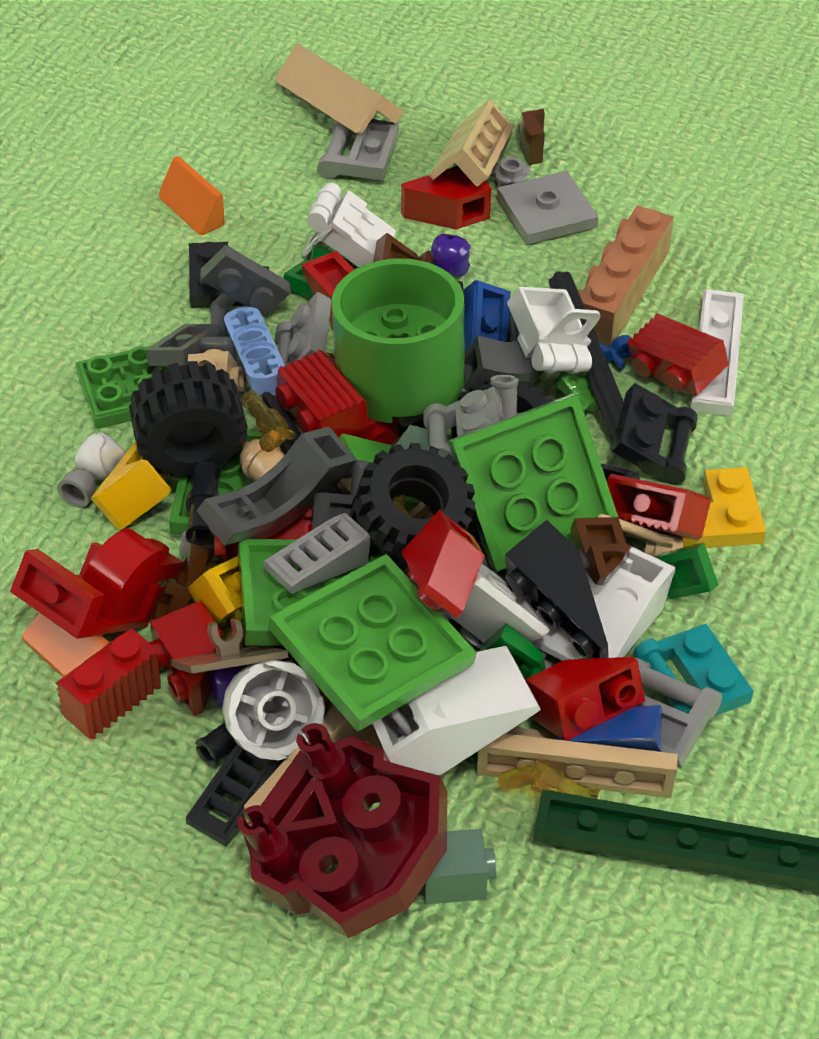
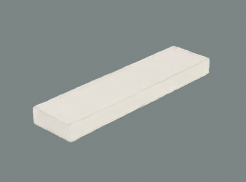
(721, 318)

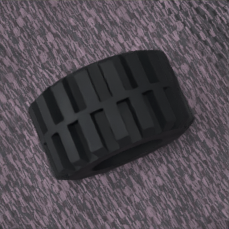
(187, 418)
(416, 475)

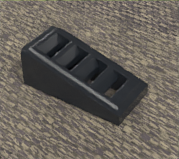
(237, 765)

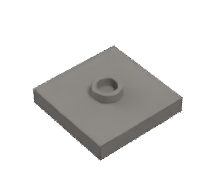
(547, 207)

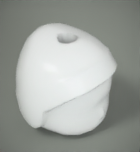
(99, 455)

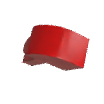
(125, 569)

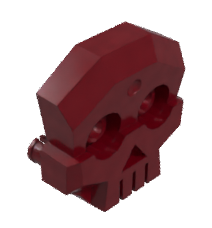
(323, 819)

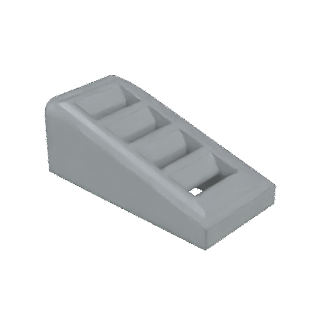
(340, 535)

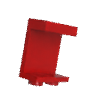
(71, 600)

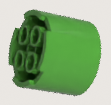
(400, 336)

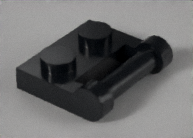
(642, 430)

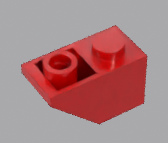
(447, 200)
(443, 564)
(180, 636)
(585, 693)

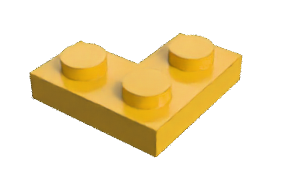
(733, 510)

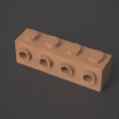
(626, 270)

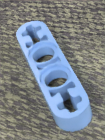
(254, 348)

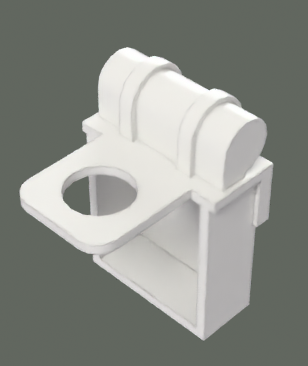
(345, 225)
(552, 329)

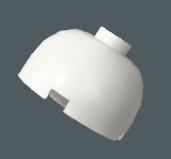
(270, 706)

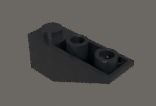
(554, 577)

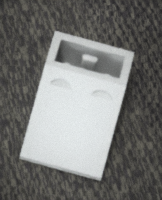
(624, 604)
(458, 714)

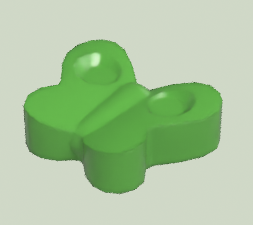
(578, 385)

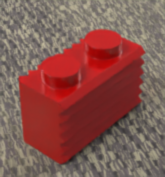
(677, 354)
(320, 396)
(659, 506)
(109, 683)

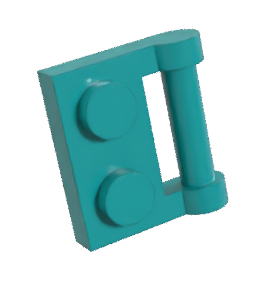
(701, 664)

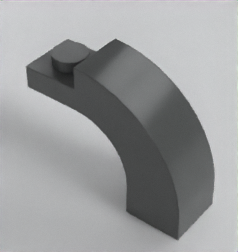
(494, 357)
(283, 493)

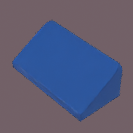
(485, 312)
(631, 729)

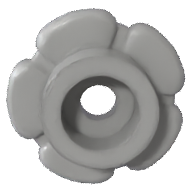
(510, 171)

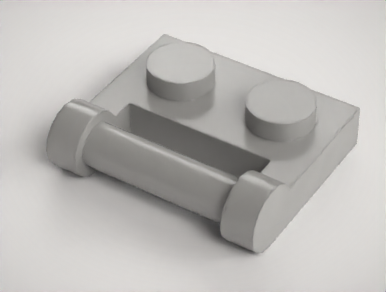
(368, 155)
(306, 330)
(469, 414)
(678, 728)

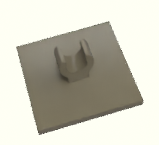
(228, 652)

